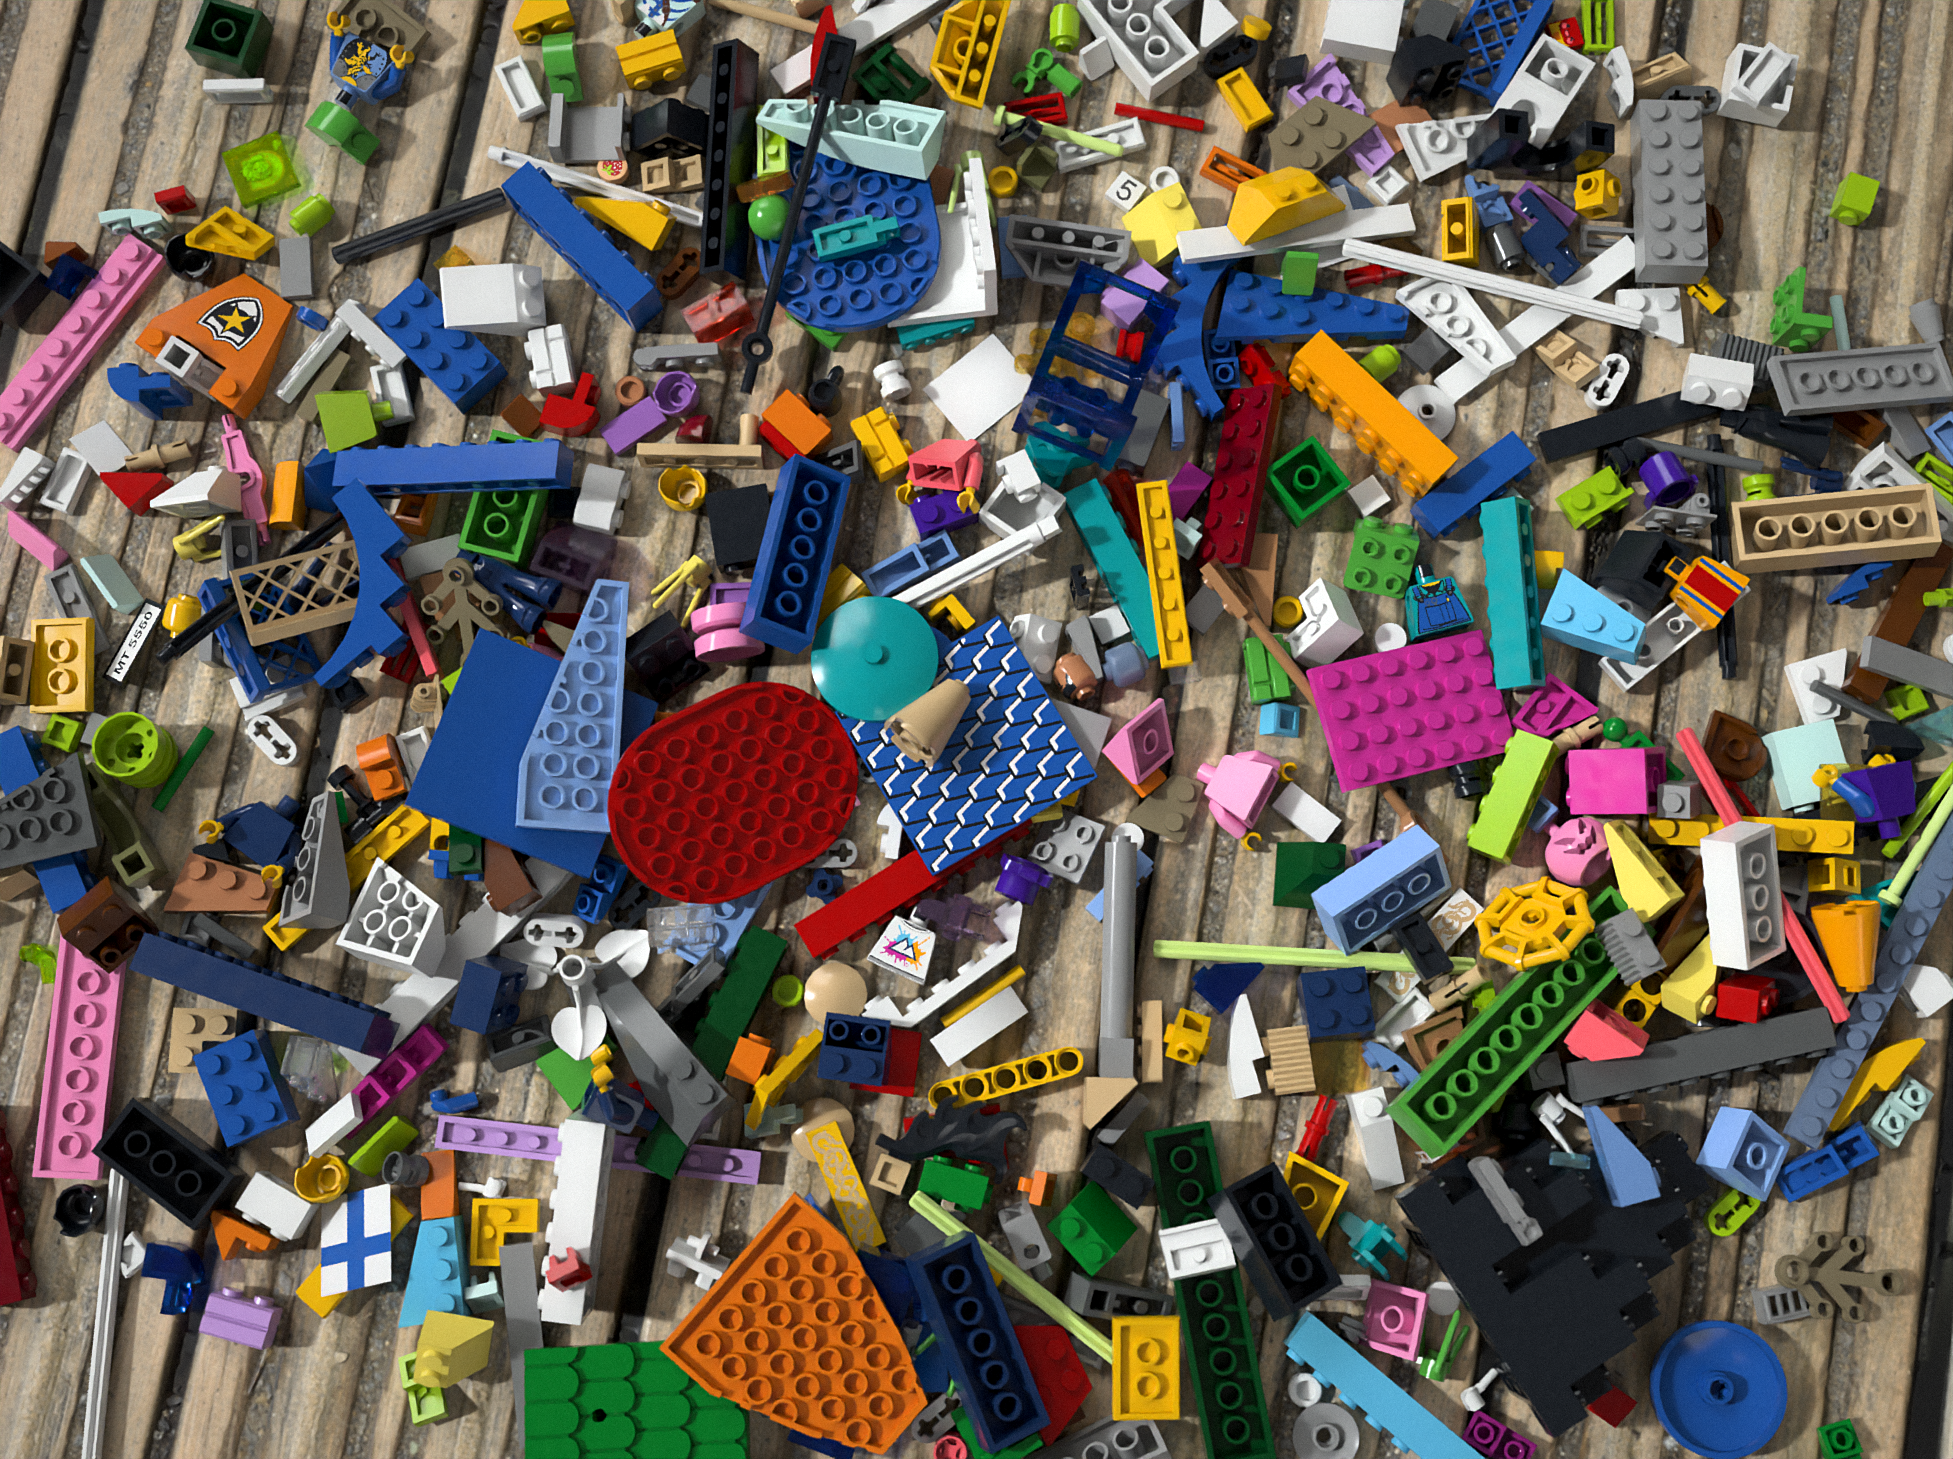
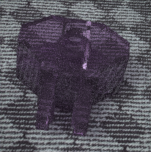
(953, 916)

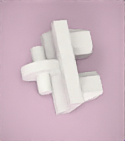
(699, 1256)

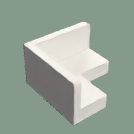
(1328, 628)

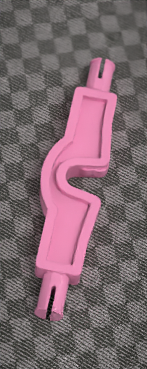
(241, 462)

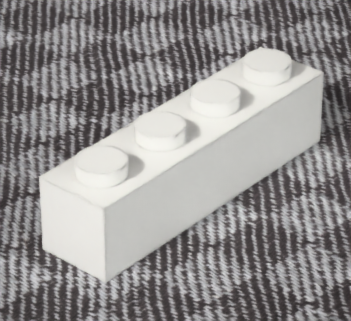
(371, 335)

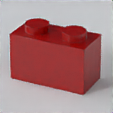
(1746, 997)

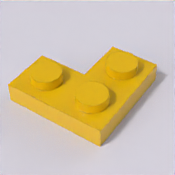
(493, 1220)

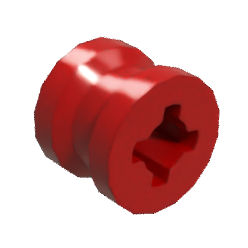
(1129, 345)

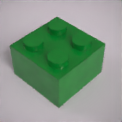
(1305, 482)

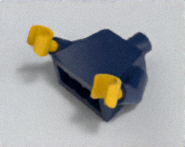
(262, 834)
(612, 1100)

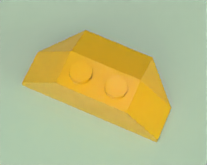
(968, 49)
(1279, 204)

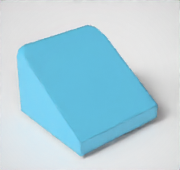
(1279, 720)

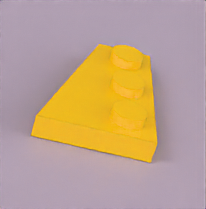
(787, 1068)

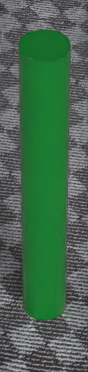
(182, 768)

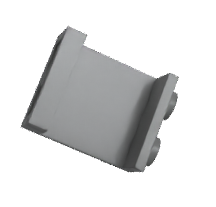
(589, 132)

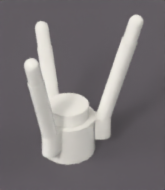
(1551, 1113)

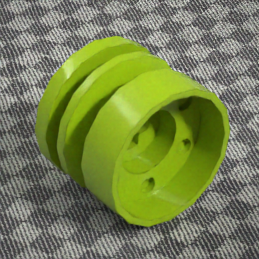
(118, 749)

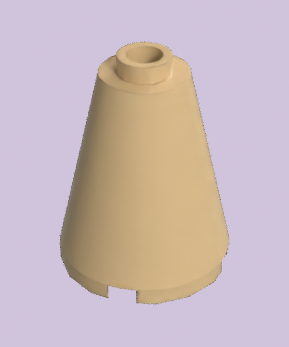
(929, 721)

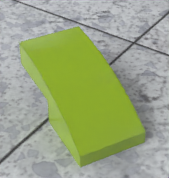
(425, 1402)

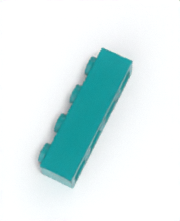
(917, 334)

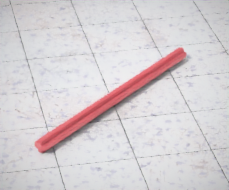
(1792, 927)

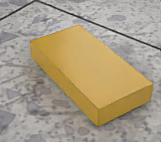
(1244, 99)

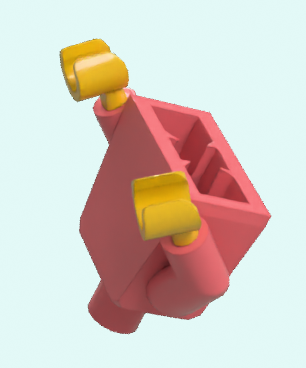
(946, 466)

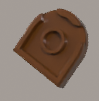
(1733, 747)

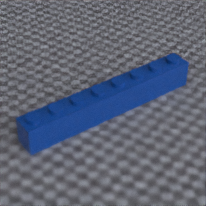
(457, 468)

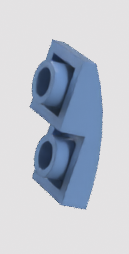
(1382, 1058)

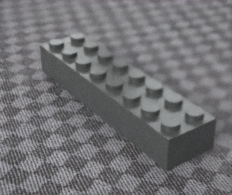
(1703, 1053)

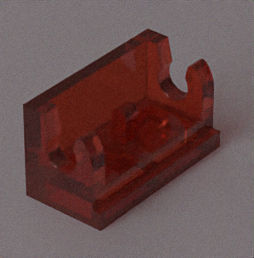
(718, 314)

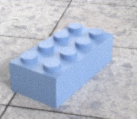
(1381, 890)

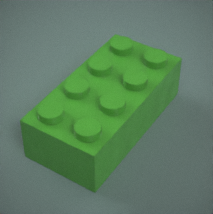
(504, 521)

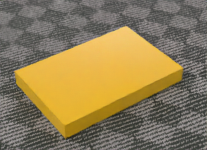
(62, 665)
(1146, 1367)

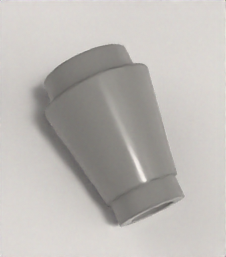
(1927, 320)

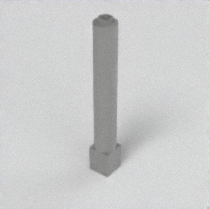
(1118, 952)

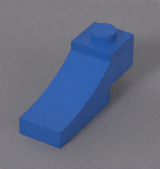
(1828, 1162)

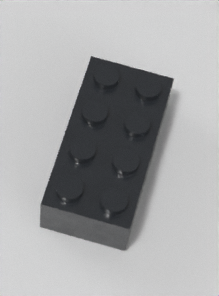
(169, 1162)
(1274, 1241)

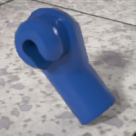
(454, 1105)

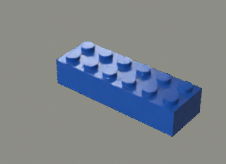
(583, 246)
(795, 554)

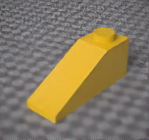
(640, 220)

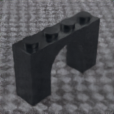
(1504, 147)

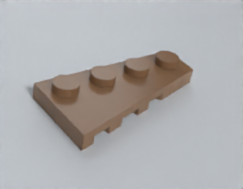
(1425, 1043)

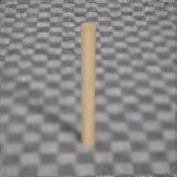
(766, 15)

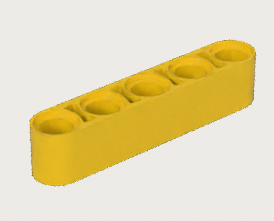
(1020, 1070)

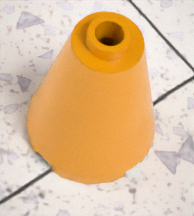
(1850, 940)

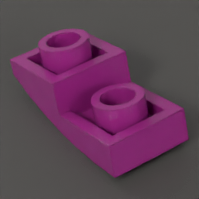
(1496, 1439)

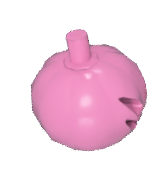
(1577, 851)

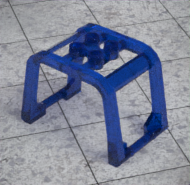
(1078, 404)

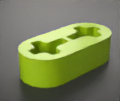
(1735, 1218)

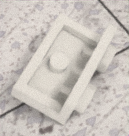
(1038, 642)

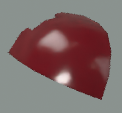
(695, 430)

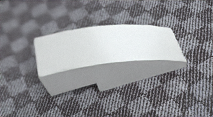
(979, 1026)
(1242, 1048)

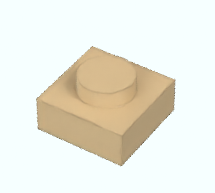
(890, 1174)

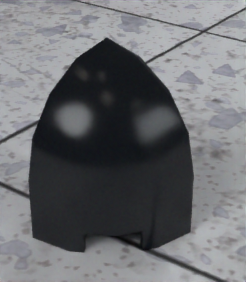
(1891, 740)

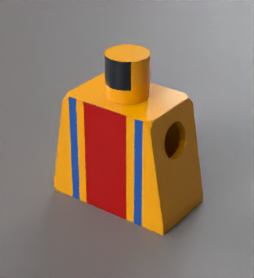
(1704, 589)

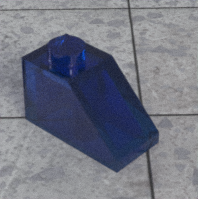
(1223, 983)

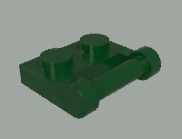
(883, 85)

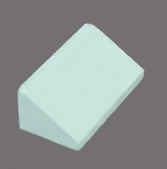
(112, 582)

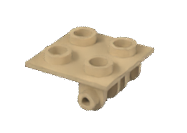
(429, 698)

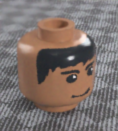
(1074, 677)

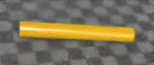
(983, 995)

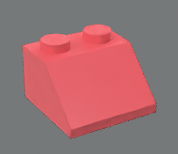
(1604, 1034)

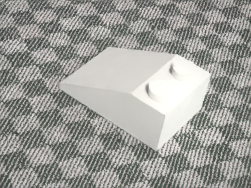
(493, 298)

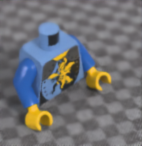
(362, 67)

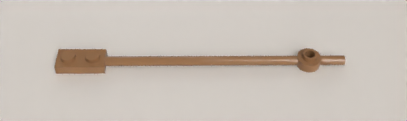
(1239, 604)

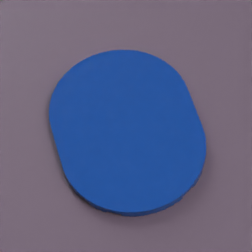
(866, 286)

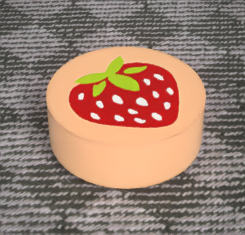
(613, 171)

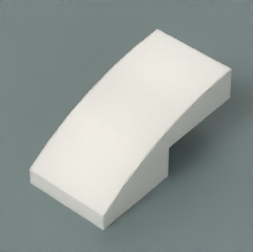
(1622, 89)

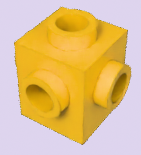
(1597, 194)
(1185, 1043)

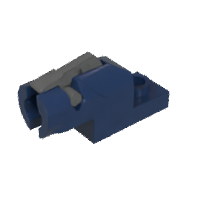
(1545, 239)

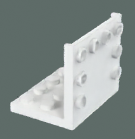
(967, 266)

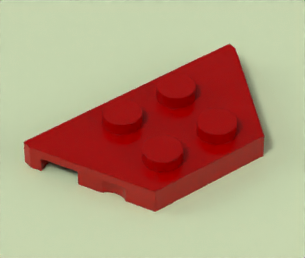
(1055, 1372)

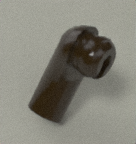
(1402, 245)

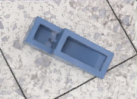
(912, 565)

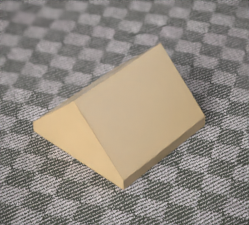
(1102, 1095)

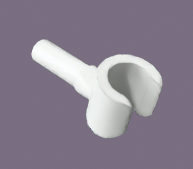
(493, 1188)
(1471, 1396)

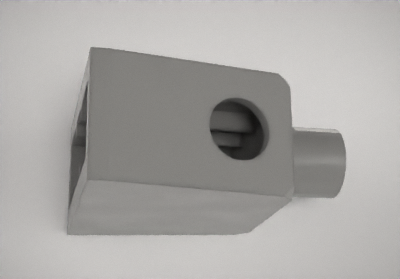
(1021, 1230)

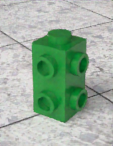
(964, 1187)

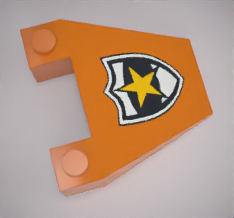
(235, 327)

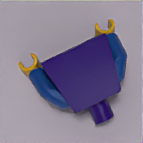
(1875, 792)

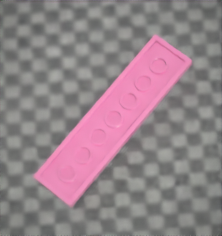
(78, 1066)

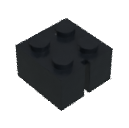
(20, 288)

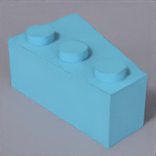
(1592, 621)
(437, 1272)

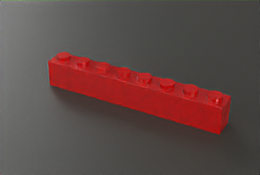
(883, 894)

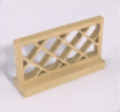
(304, 620)

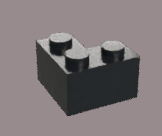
(669, 128)

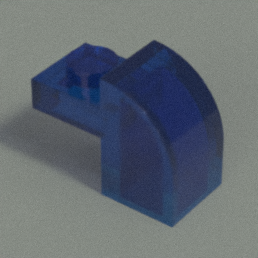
(180, 1269)

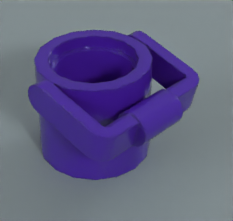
(1666, 480)
(1021, 879)

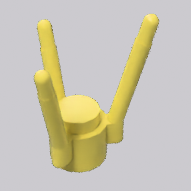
(193, 542)
(691, 572)

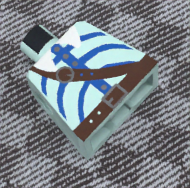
(664, 15)

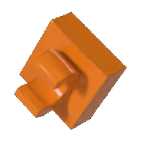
(1040, 1188)

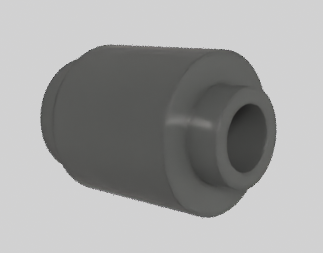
(1504, 247)

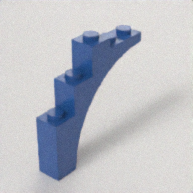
(1182, 349)
(380, 586)

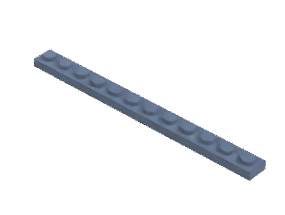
(1871, 1006)

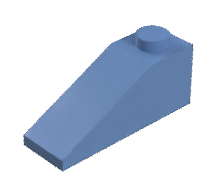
(1623, 1167)

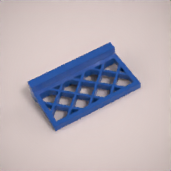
(1520, 47)
(241, 654)

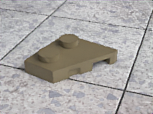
(1169, 808)

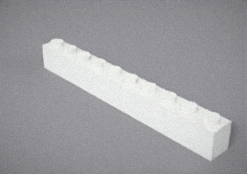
(480, 934)

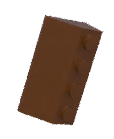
(1685, 922)

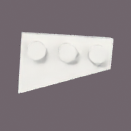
(1438, 144)

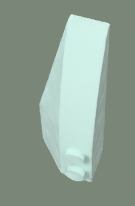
(879, 137)

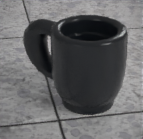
(825, 395)

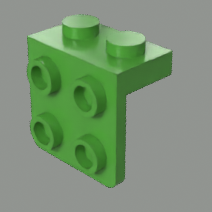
(1790, 325)
(1381, 557)

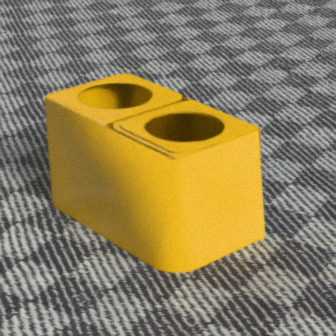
(1621, 995)

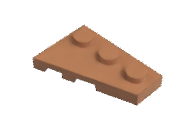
(219, 887)

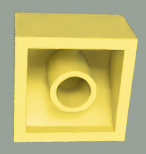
(1158, 221)
(451, 1348)

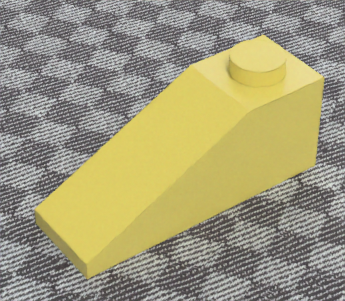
(1639, 875)
(1693, 985)

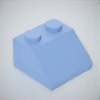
(1743, 1152)

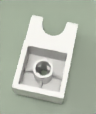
(1546, 86)

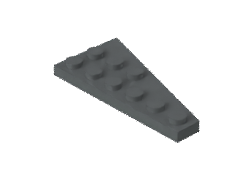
(49, 816)

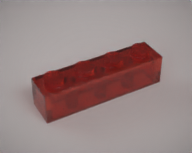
(1126, 501)

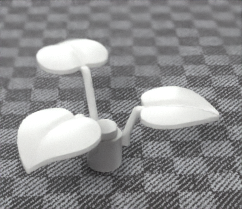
(581, 1028)

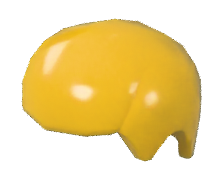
(682, 488)
(322, 1178)

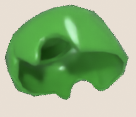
(768, 216)

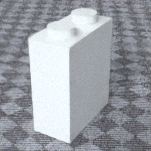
(1364, 29)

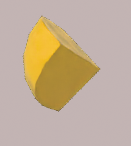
(1546, 568)

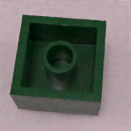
(229, 38)

